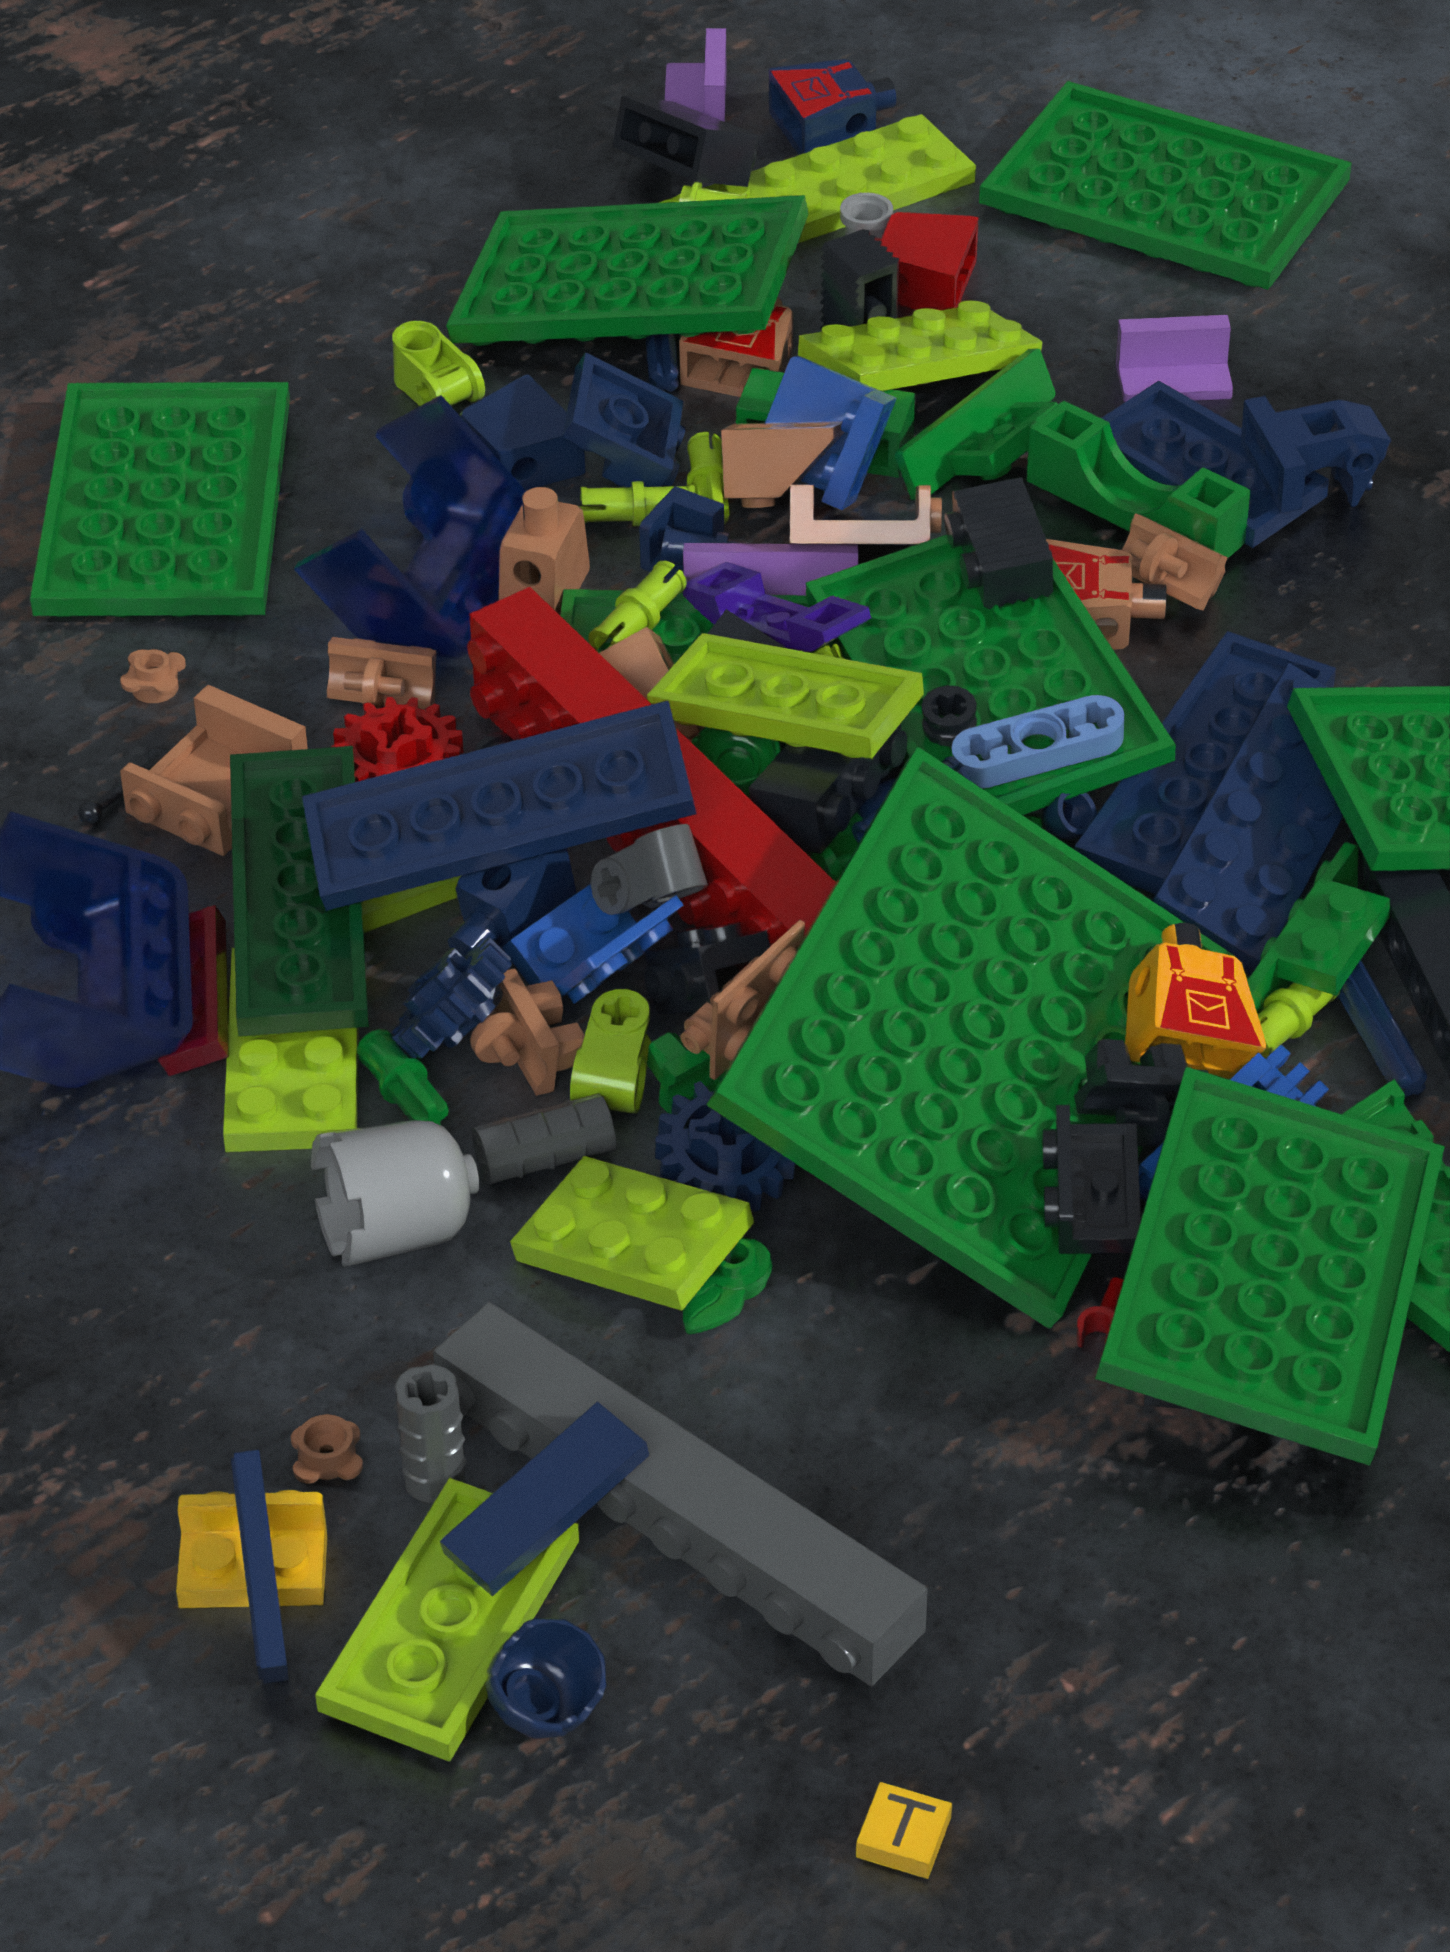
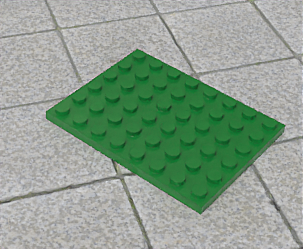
(945, 1025)

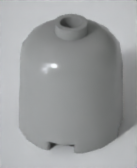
(391, 1189)

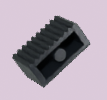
(858, 280)
(1000, 543)

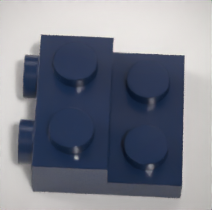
(625, 423)

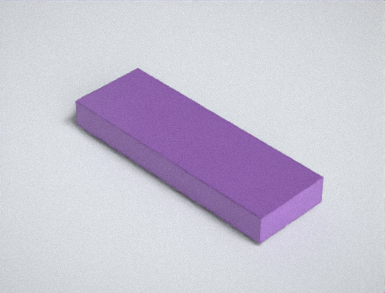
(782, 566)

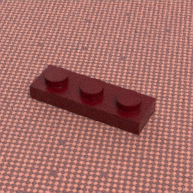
(208, 958)

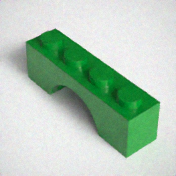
(1081, 463)

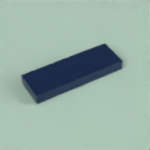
(544, 1498)
(259, 1567)

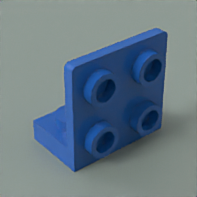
(822, 395)
(585, 946)

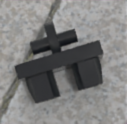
(1132, 1091)

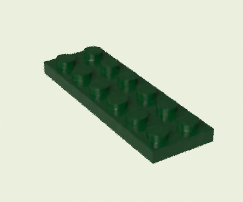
(292, 956)

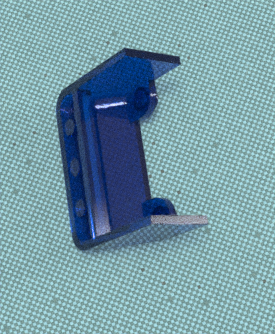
(462, 508)
(132, 942)

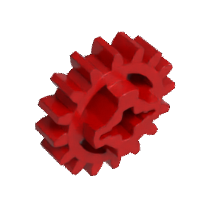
(398, 737)

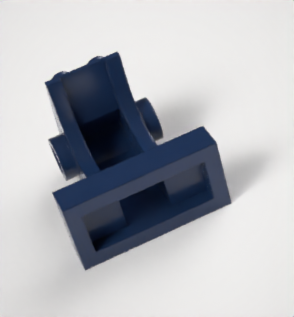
(1308, 438)

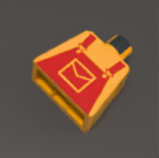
(1195, 1002)

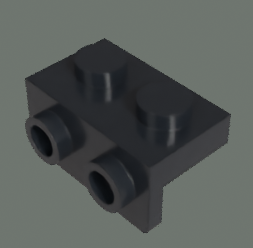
(684, 975)
(1096, 1185)

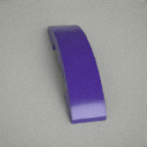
(786, 622)

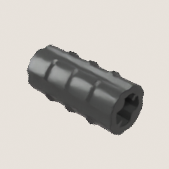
(543, 1138)
(429, 1430)

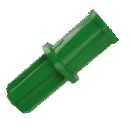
(401, 1078)

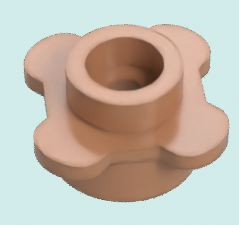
(153, 675)
(323, 1435)

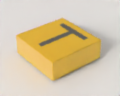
(903, 1830)

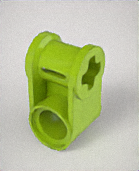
(433, 366)
(614, 1051)

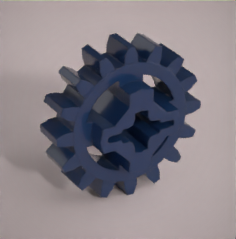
(451, 998)
(716, 1154)

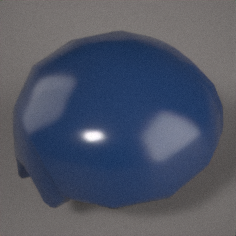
(546, 1678)

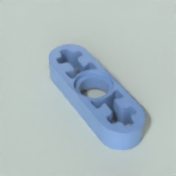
(1083, 743)

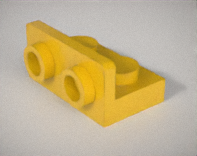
(212, 1556)

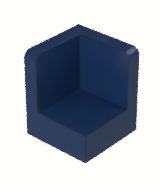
(680, 511)

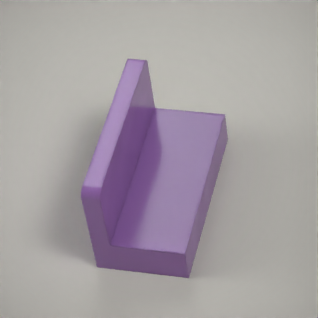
(701, 84)
(1179, 352)

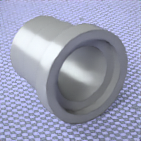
(866, 212)

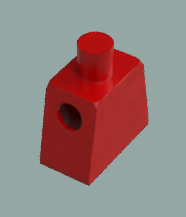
(933, 257)

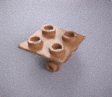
(726, 1021)

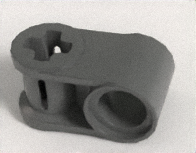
(649, 871)

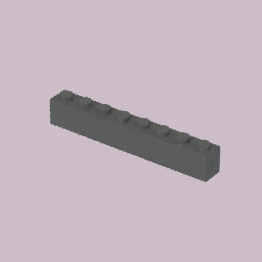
(695, 1500)

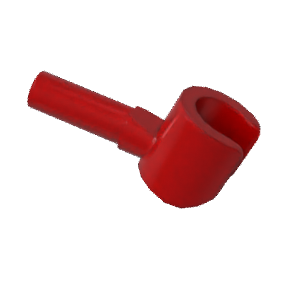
(1099, 1317)

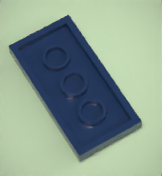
(1175, 437)

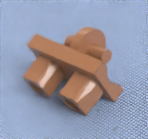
(1169, 558)
(373, 671)
(520, 1032)

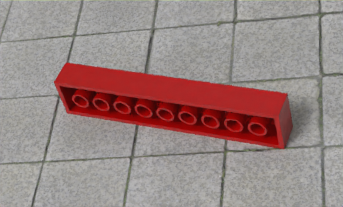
(545, 676)

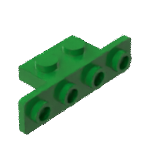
(983, 429)
(1323, 932)

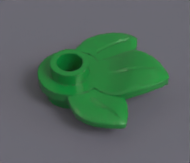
(736, 1279)

